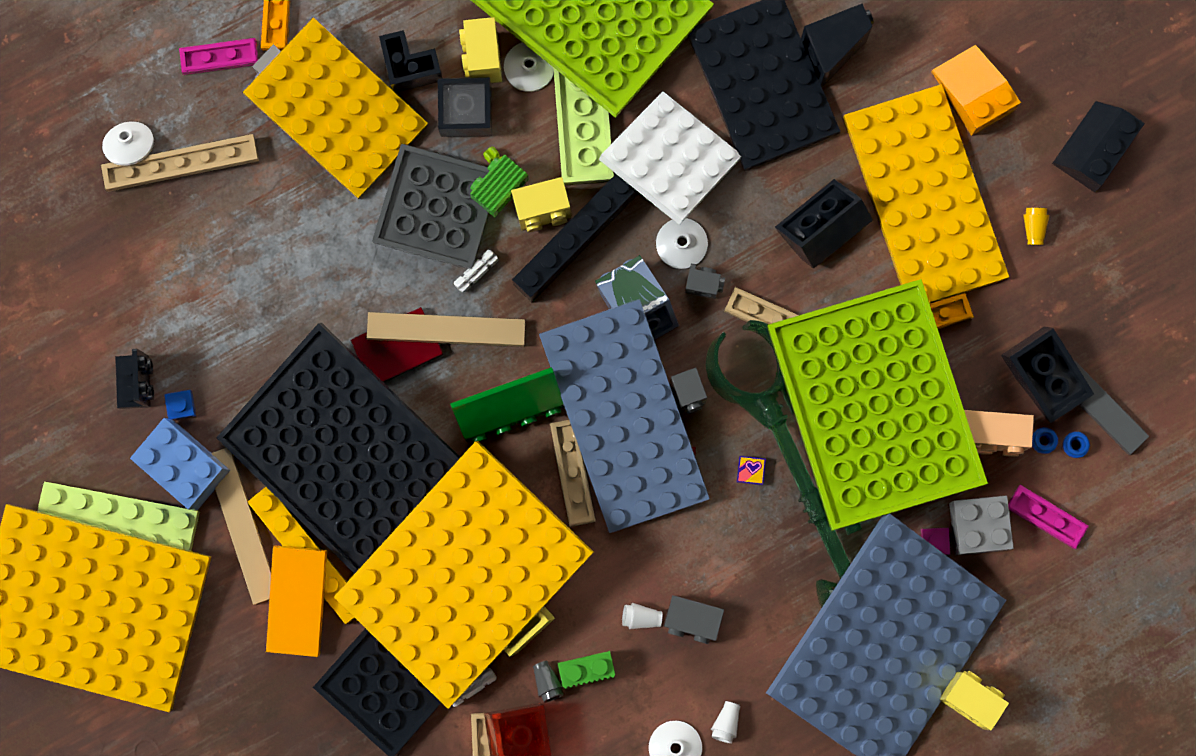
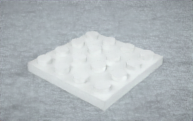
(670, 157)

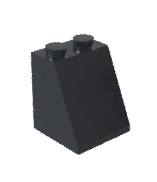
(836, 39)

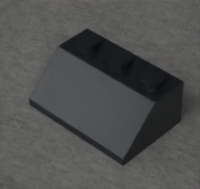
(1098, 144)
(824, 223)

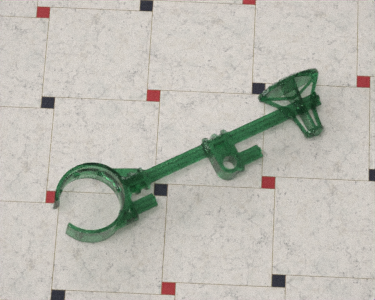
(768, 412)

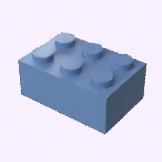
(180, 464)

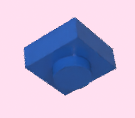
(180, 405)

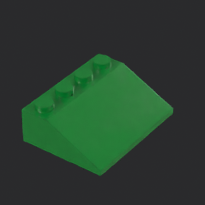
(508, 405)

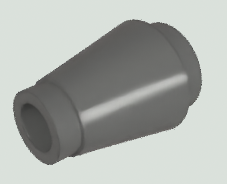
(547, 682)

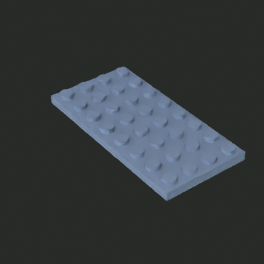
(624, 416)

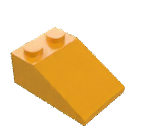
(976, 89)

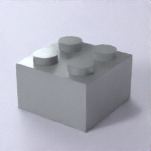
(981, 525)

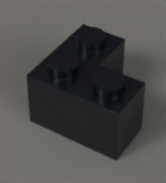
(408, 69)

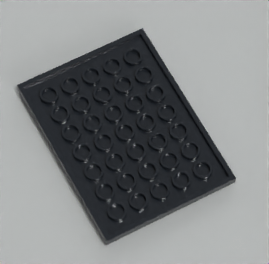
(338, 447)

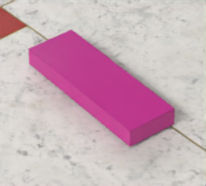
(218, 56)
(1047, 517)

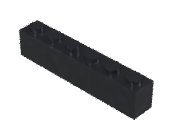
(574, 237)

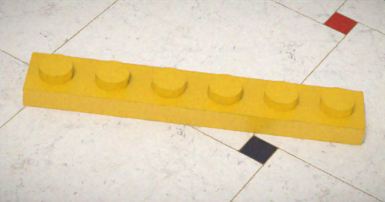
(292, 534)

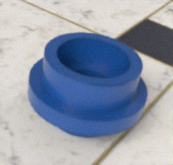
(1050, 435)
(1083, 441)

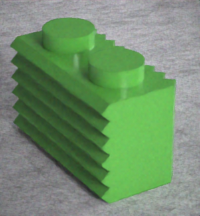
(495, 188)
(586, 669)

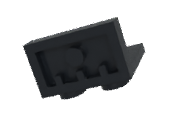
(134, 380)

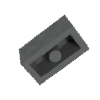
(688, 391)
(694, 619)

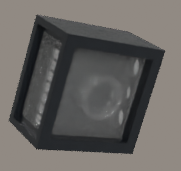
(464, 107)

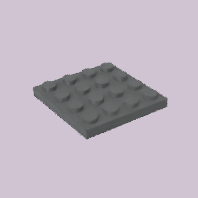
(432, 209)

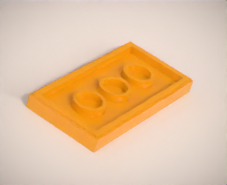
(296, 601)

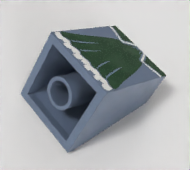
(635, 282)

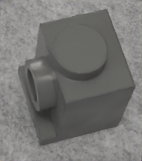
(704, 282)

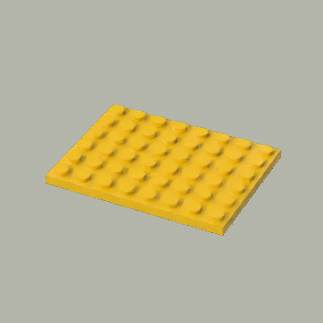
(463, 574)
(96, 607)

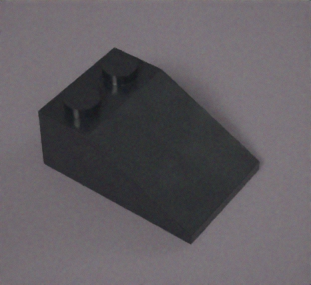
(1048, 373)

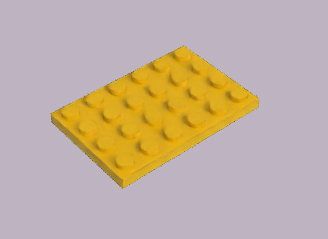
(335, 108)

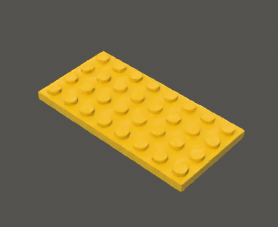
(926, 194)

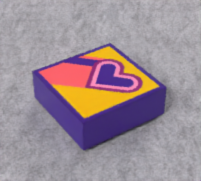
(751, 470)

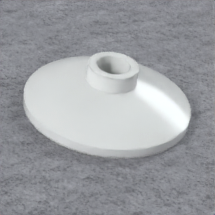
(526, 78)
(128, 143)
(681, 256)
(675, 732)

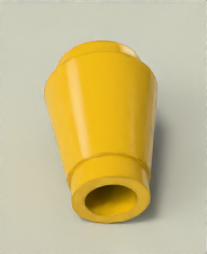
(1036, 225)

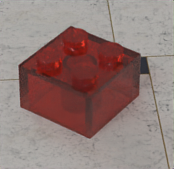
(518, 731)

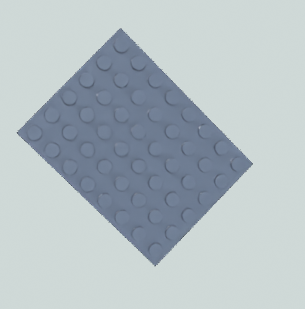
(886, 643)

